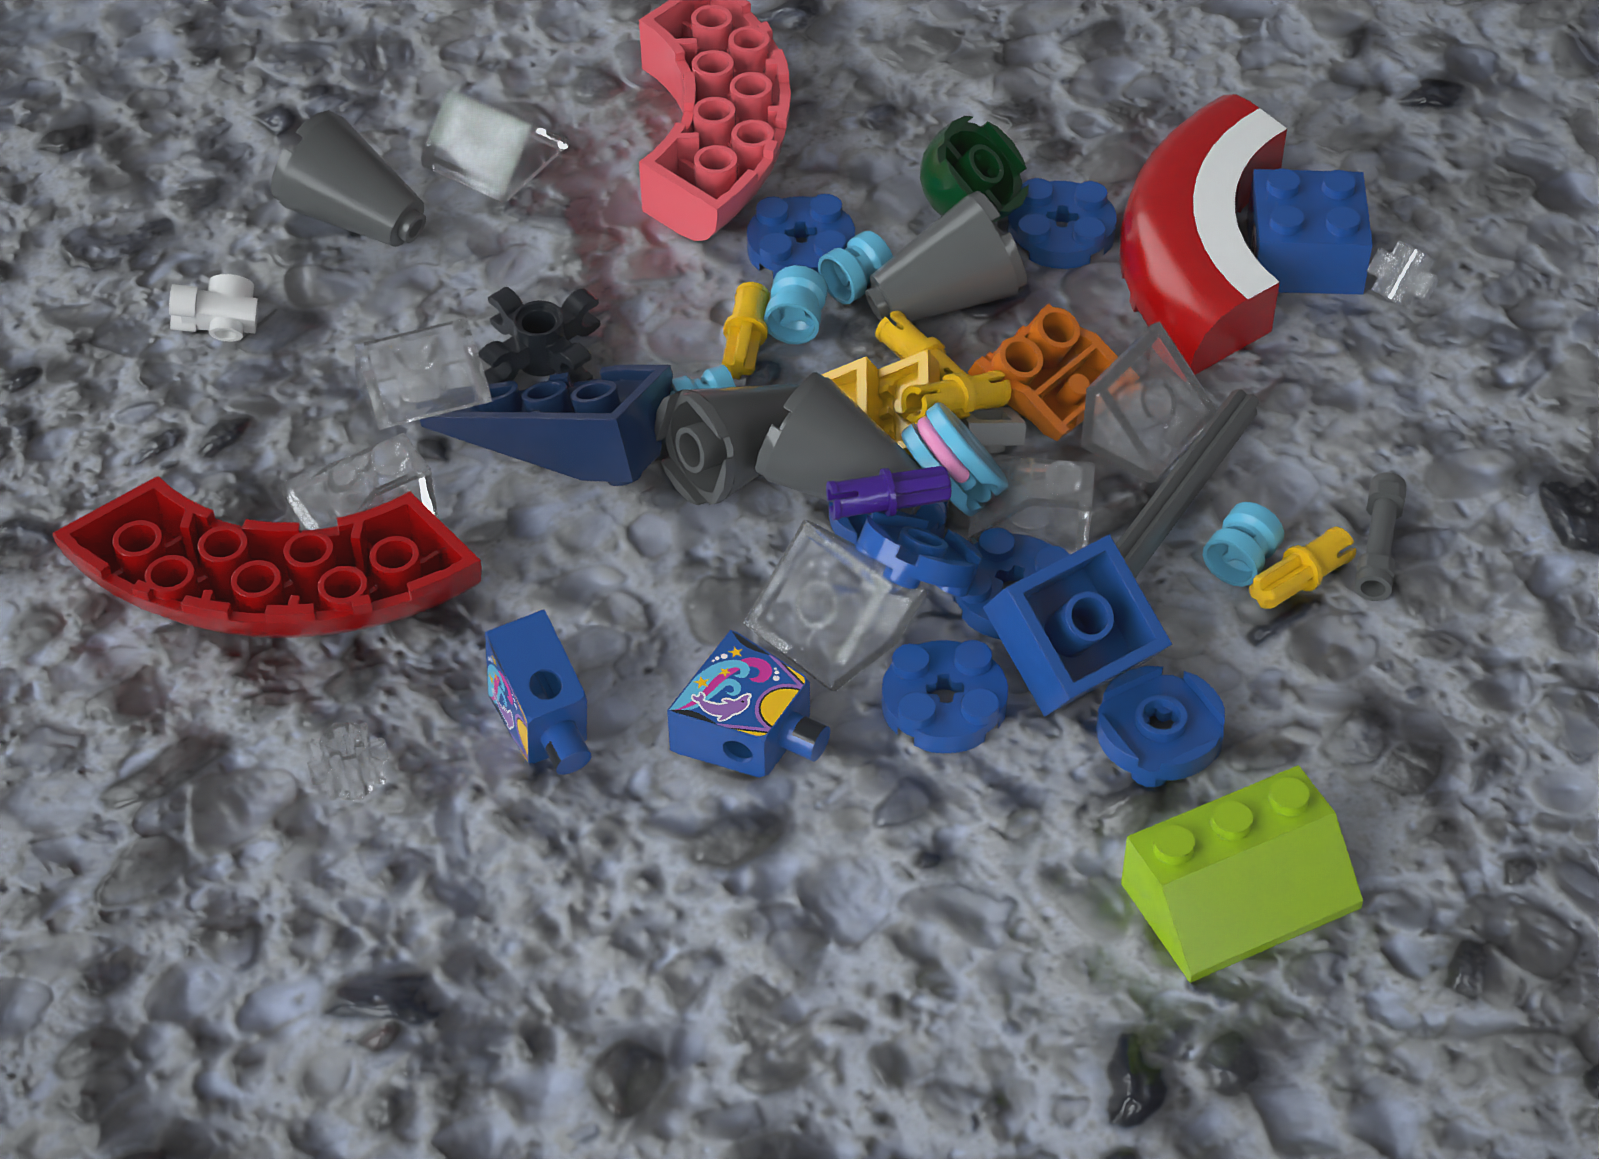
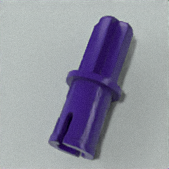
(888, 492)

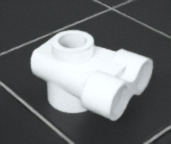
(223, 309)

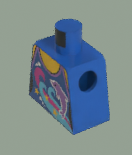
(538, 692)
(745, 711)

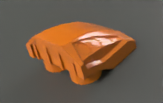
(1049, 369)

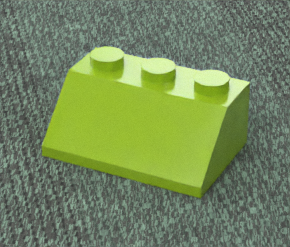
(1241, 873)

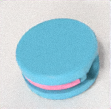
(948, 442)

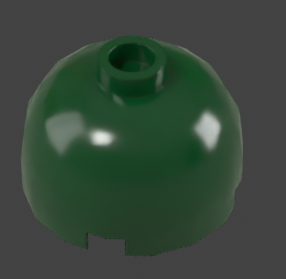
(970, 160)

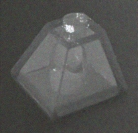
(360, 482)
(1043, 500)
(831, 607)

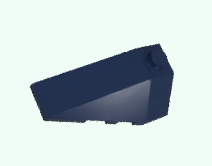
(573, 428)

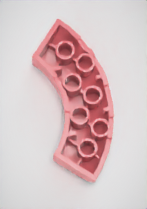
(733, 109)

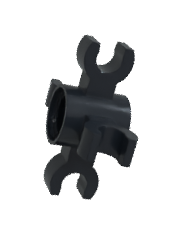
(539, 336)

